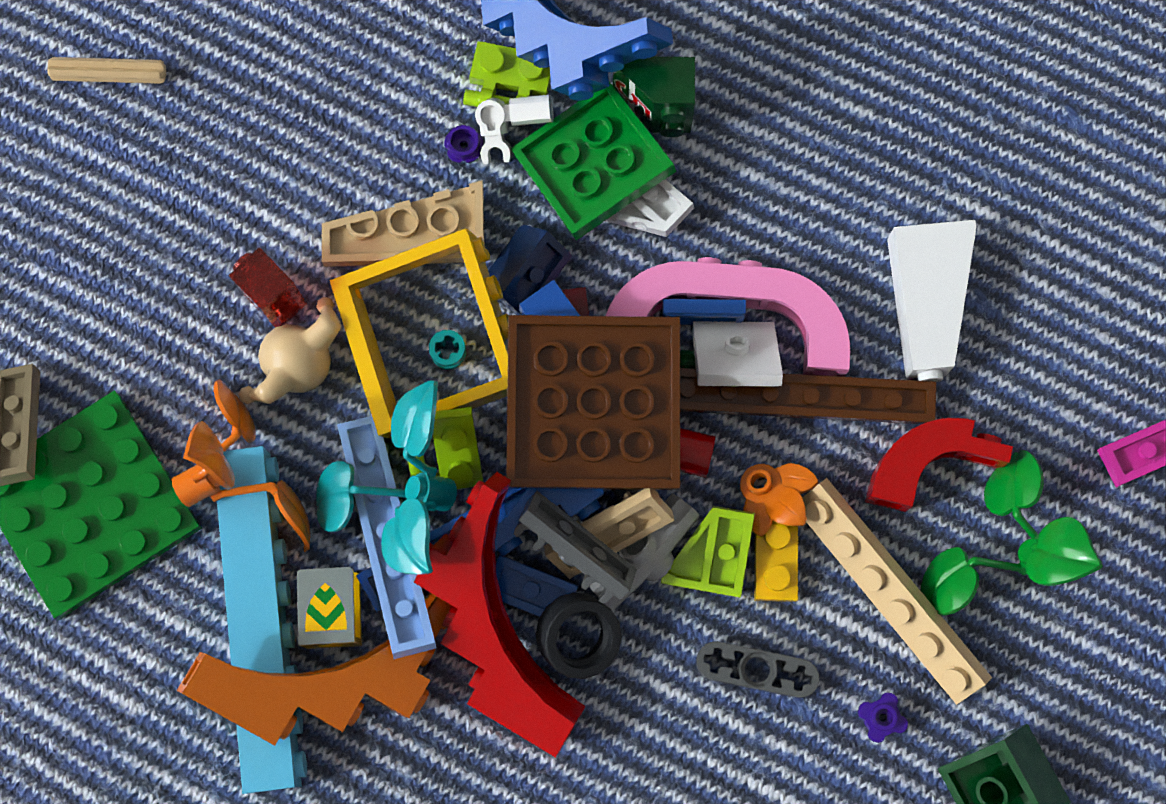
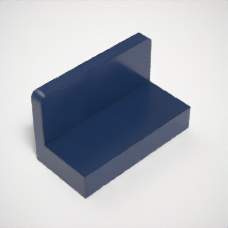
(528, 264)

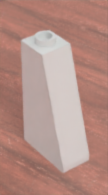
(930, 291)

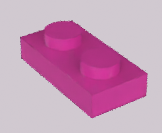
(1135, 454)

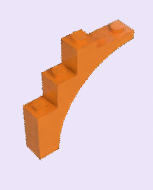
(267, 701)

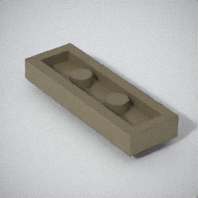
(18, 423)

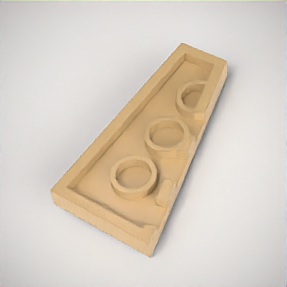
(388, 232)

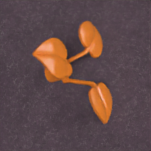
(215, 471)

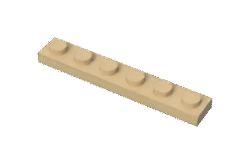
(893, 593)

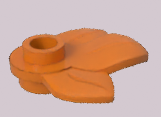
(779, 498)

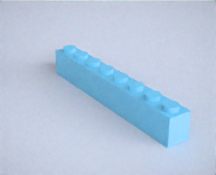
(257, 611)

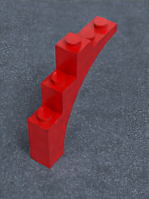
(508, 680)

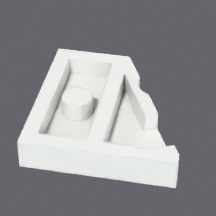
(655, 211)

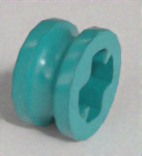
(439, 340)

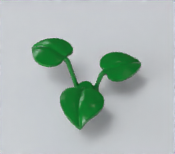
(1051, 558)

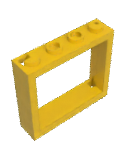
(363, 340)

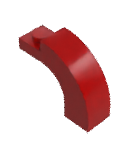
(899, 469)

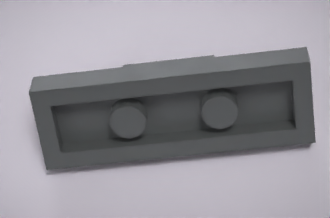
(576, 547)

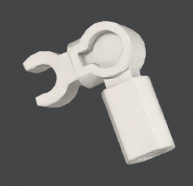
(494, 113)

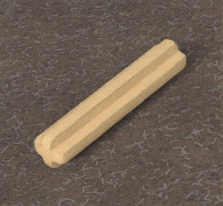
(106, 70)

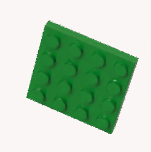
(93, 508)

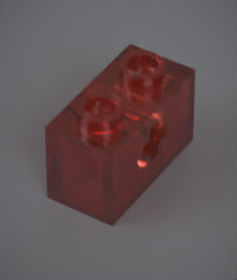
(267, 287)

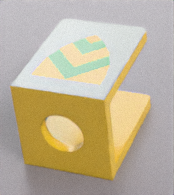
(329, 608)

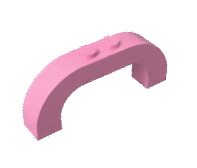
(763, 288)

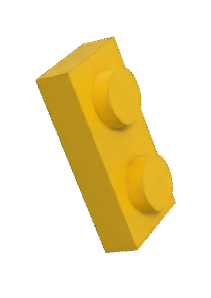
(776, 564)

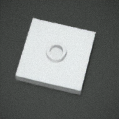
(736, 354)

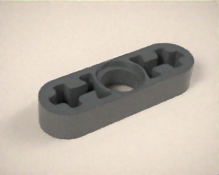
(790, 666)

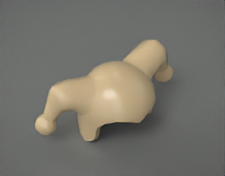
(295, 357)

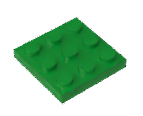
(593, 160)

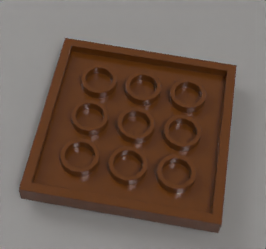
(593, 402)

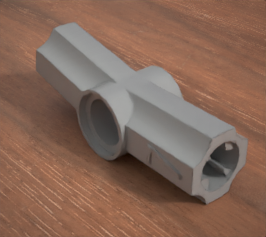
(653, 553)

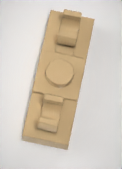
(622, 524)

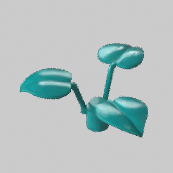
(408, 533)

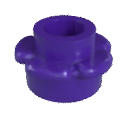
(463, 134)

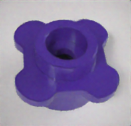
(877, 729)

